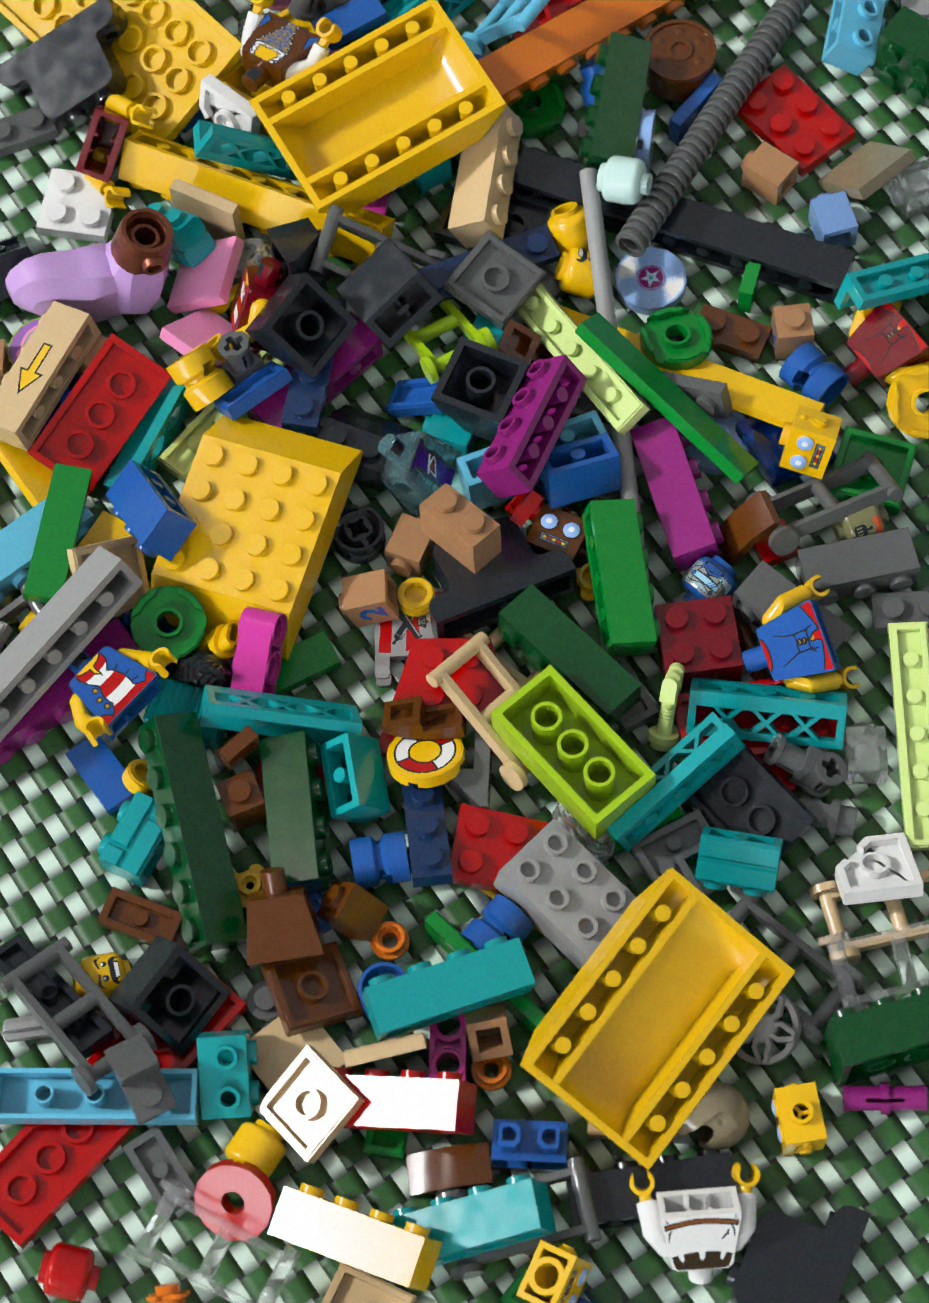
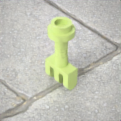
(663, 735)

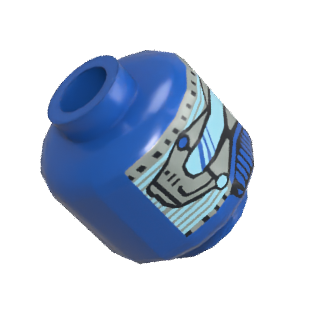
(709, 579)

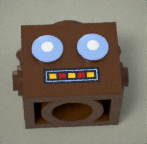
(558, 531)

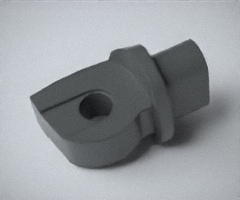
(836, 817)

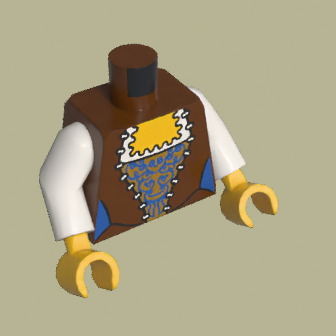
(280, 49)

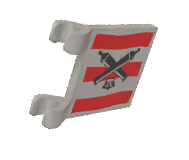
(395, 639)

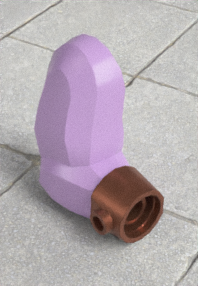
(100, 278)

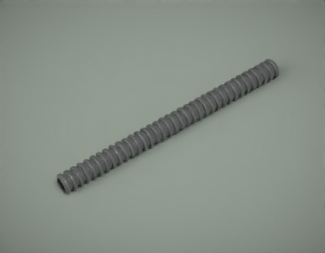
(709, 126)

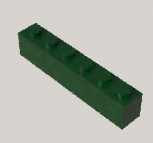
(192, 832)

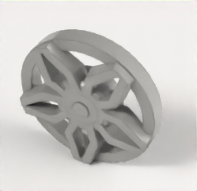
(769, 1029)

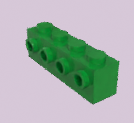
(620, 577)

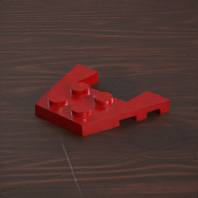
(424, 657)

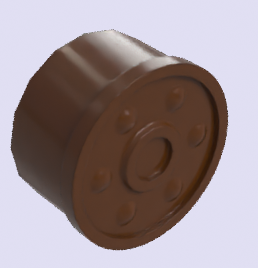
(679, 58)

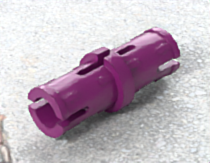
(884, 1098)

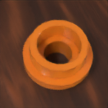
(390, 929)
(495, 1083)

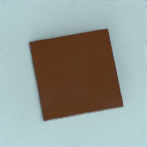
(312, 991)

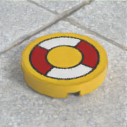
(425, 761)

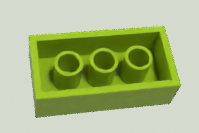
(572, 751)

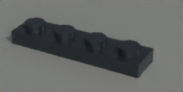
(54, 995)

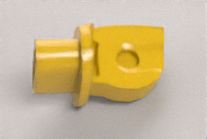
(221, 640)

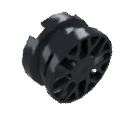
(360, 534)

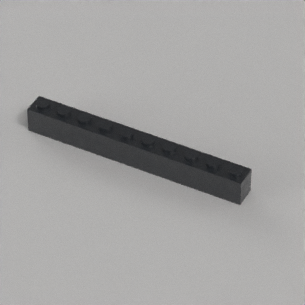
(703, 231)

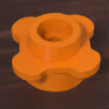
(168, 1294)

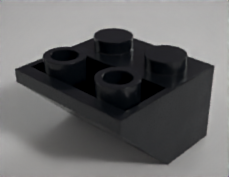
(389, 292)

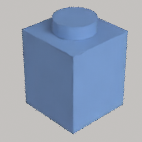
(833, 219)

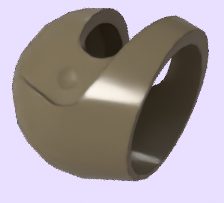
(722, 1116)

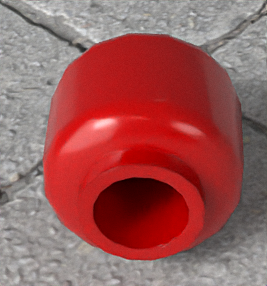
(68, 1272)

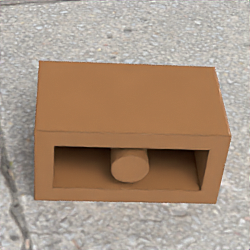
(460, 528)

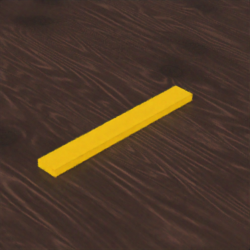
(746, 392)

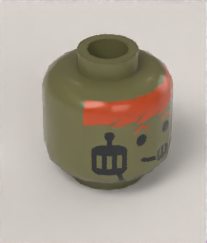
(862, 523)

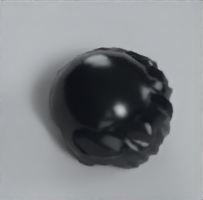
(204, 669)

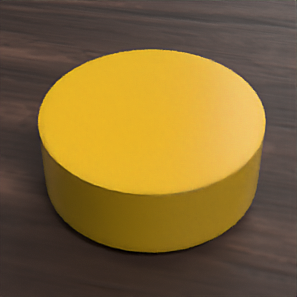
(415, 596)
(136, 777)

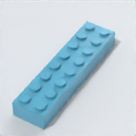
(56, 1099)

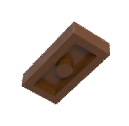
(736, 333)
(139, 917)

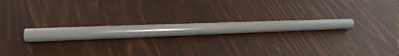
(605, 306)

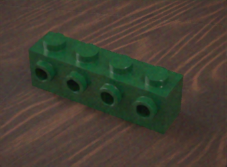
(617, 99)
(557, 641)
(294, 809)

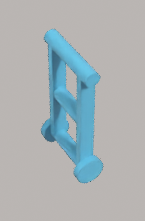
(503, 20)

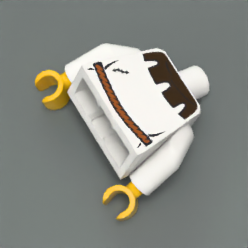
(699, 1226)

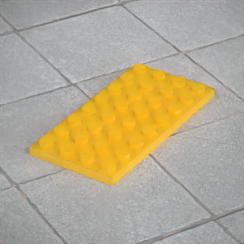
(161, 52)

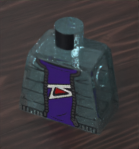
(416, 466)

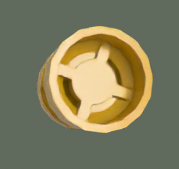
(200, 377)

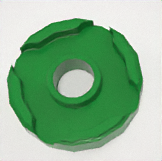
(549, 114)
(672, 354)
(166, 600)

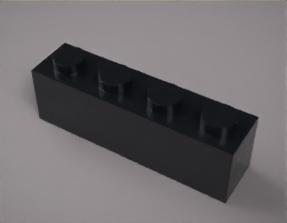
(616, 1201)

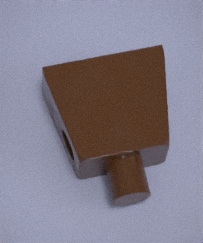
(281, 921)

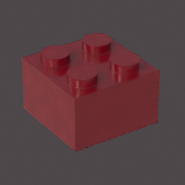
(701, 638)

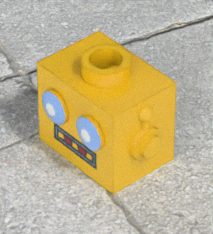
(809, 441)
(794, 1133)
(554, 1275)

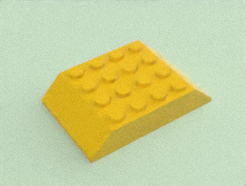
(381, 110)
(262, 519)
(655, 1016)

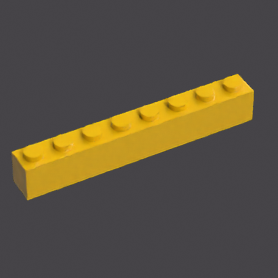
(261, 198)

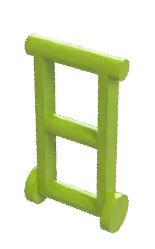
(429, 363)

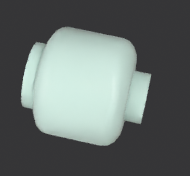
(624, 180)

